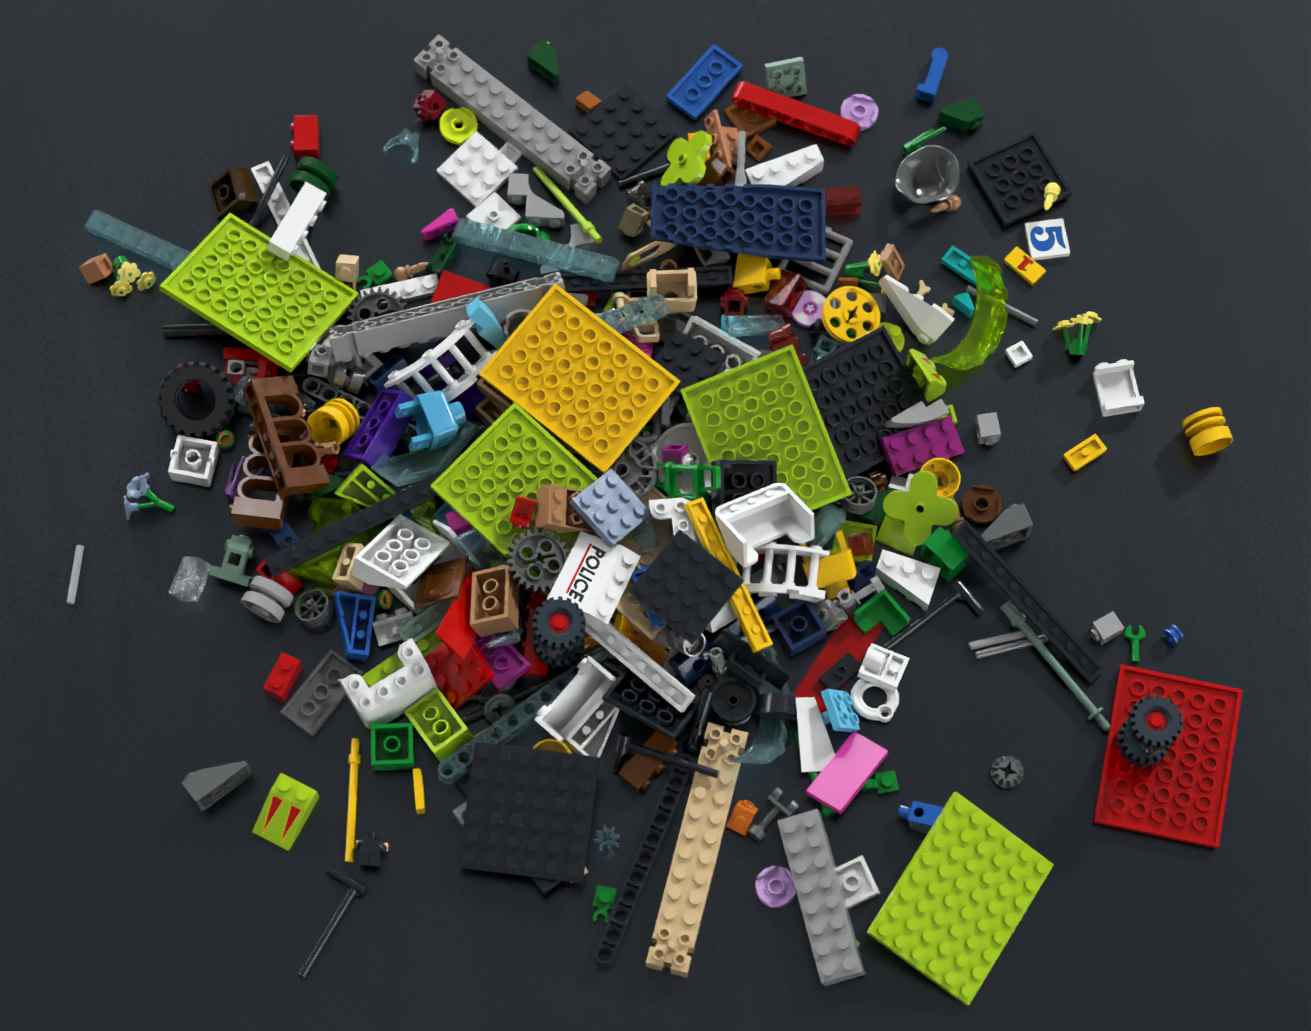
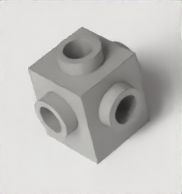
(320, 360)
(831, 613)

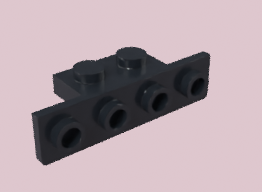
(750, 665)

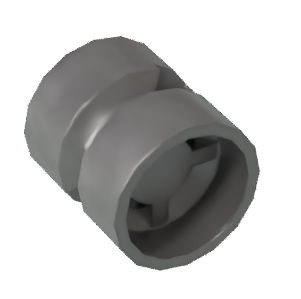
(348, 377)
(680, 644)

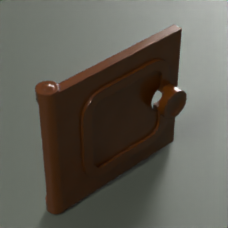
(441, 582)

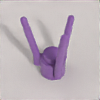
(231, 487)

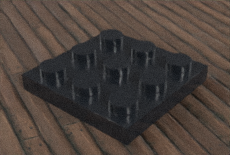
(689, 360)

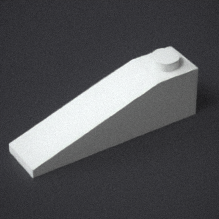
(923, 319)

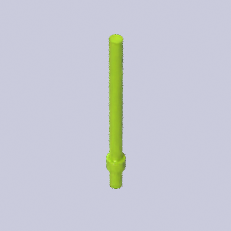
(587, 227)

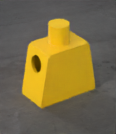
(754, 274)

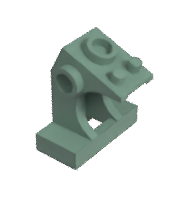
(240, 545)

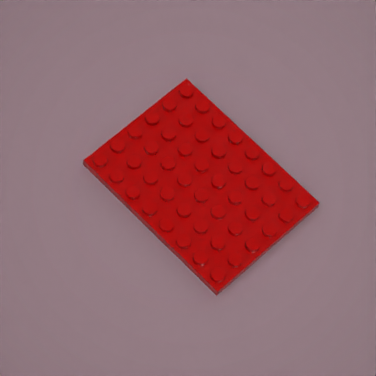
(1188, 788)

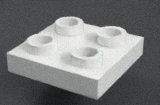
(883, 667)

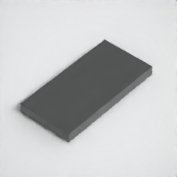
(319, 694)

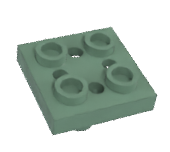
(786, 73)

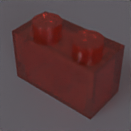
(842, 200)
(785, 293)

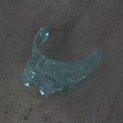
(405, 137)

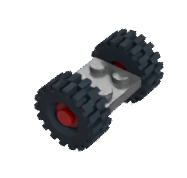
(559, 632)
(1149, 730)

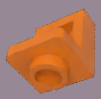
(742, 816)

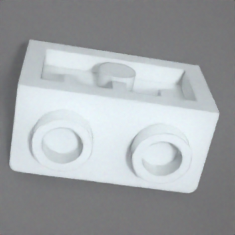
(386, 625)

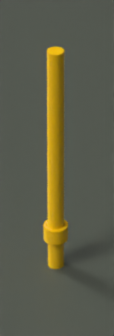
(354, 760)

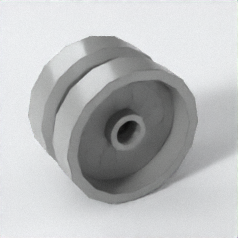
(267, 599)

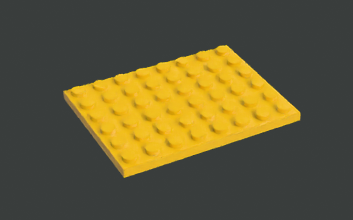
(579, 378)

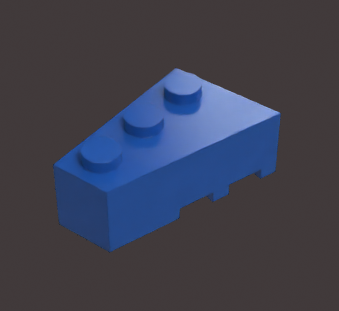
(355, 623)

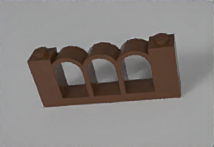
(284, 391)
(255, 511)

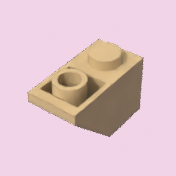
(347, 270)

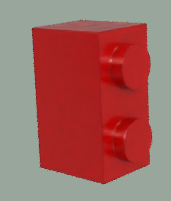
(305, 136)
(283, 677)

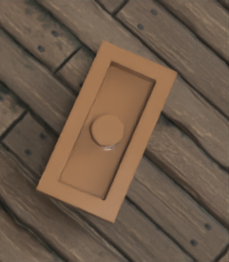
(892, 261)

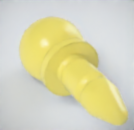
(1051, 193)

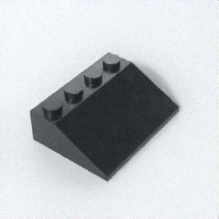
(740, 479)
(643, 703)

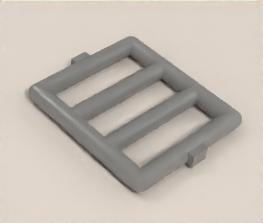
(832, 274)

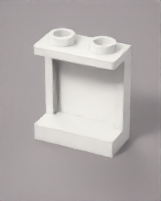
(1117, 388)

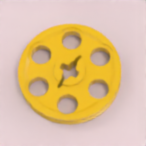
(842, 313)

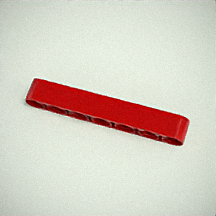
(796, 113)

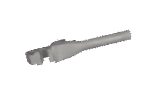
(740, 176)

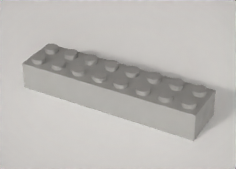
(821, 897)

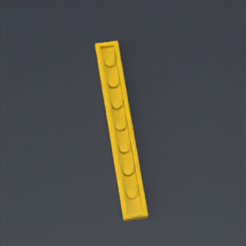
(741, 601)

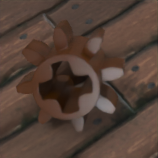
(879, 480)

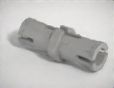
(718, 664)

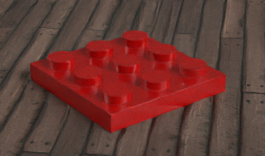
(457, 677)

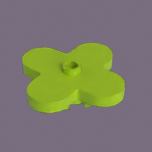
(687, 160)
(921, 492)

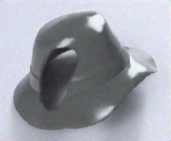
(921, 176)

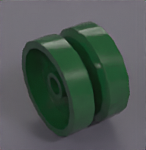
(314, 173)

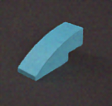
(486, 323)

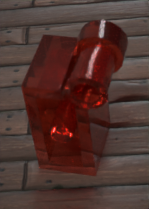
(785, 337)

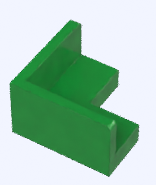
(882, 610)

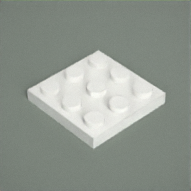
(476, 169)

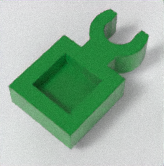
(376, 274)
(604, 900)

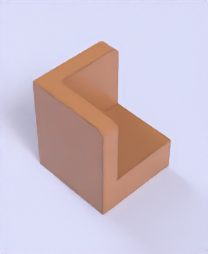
(97, 268)

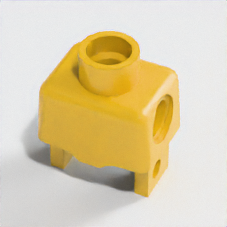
(833, 569)

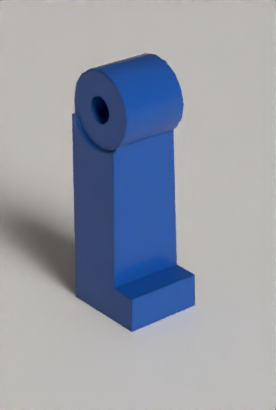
(929, 89)

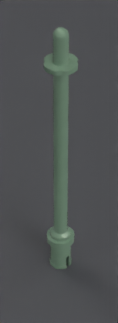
(1018, 620)

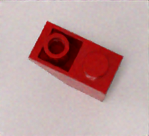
(286, 580)

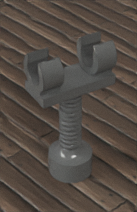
(757, 832)

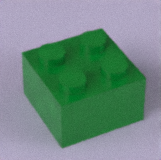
(945, 553)
(392, 747)

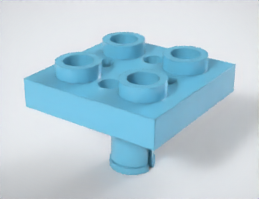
(839, 711)

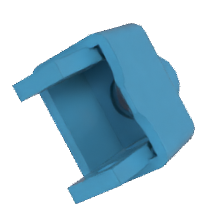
(435, 420)

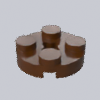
(974, 513)

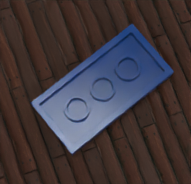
(704, 82)

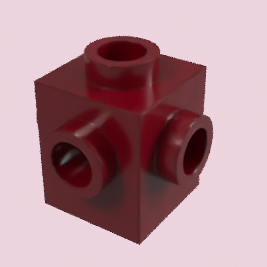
(429, 105)
(734, 308)

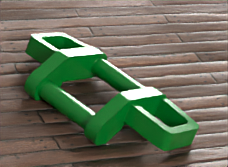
(698, 482)

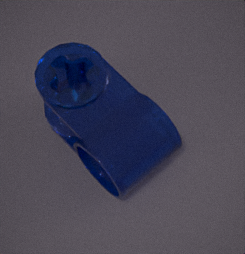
(863, 580)

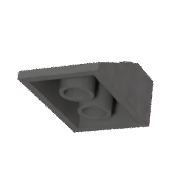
(1009, 527)
(213, 783)

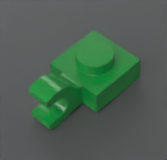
(883, 782)

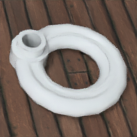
(873, 713)

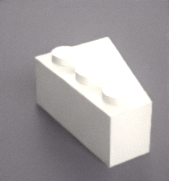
(908, 576)
(593, 730)

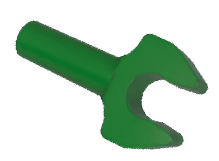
(1134, 639)

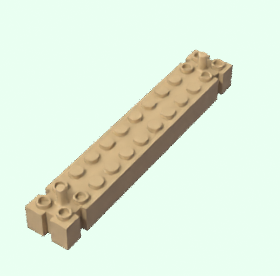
(696, 852)

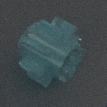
(608, 844)

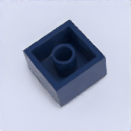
(798, 627)

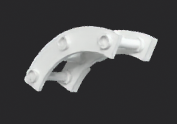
(454, 386)
(767, 589)

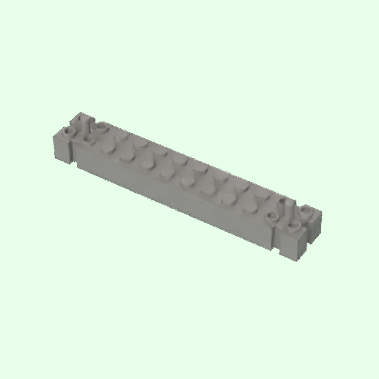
(512, 119)
(433, 319)

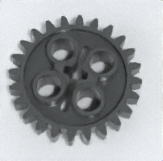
(371, 302)
(531, 544)

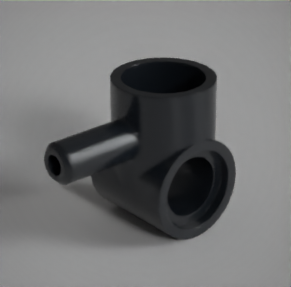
(502, 272)

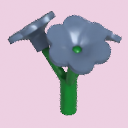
(138, 488)

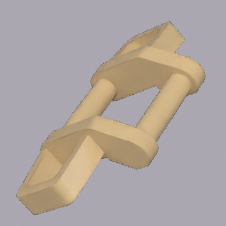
(622, 300)

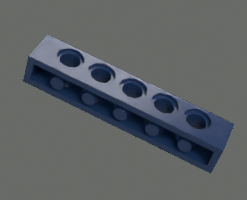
(683, 664)

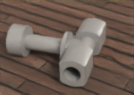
(850, 601)

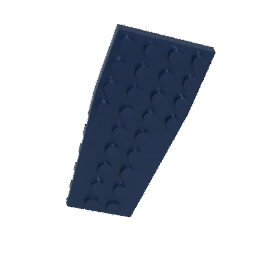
(742, 219)

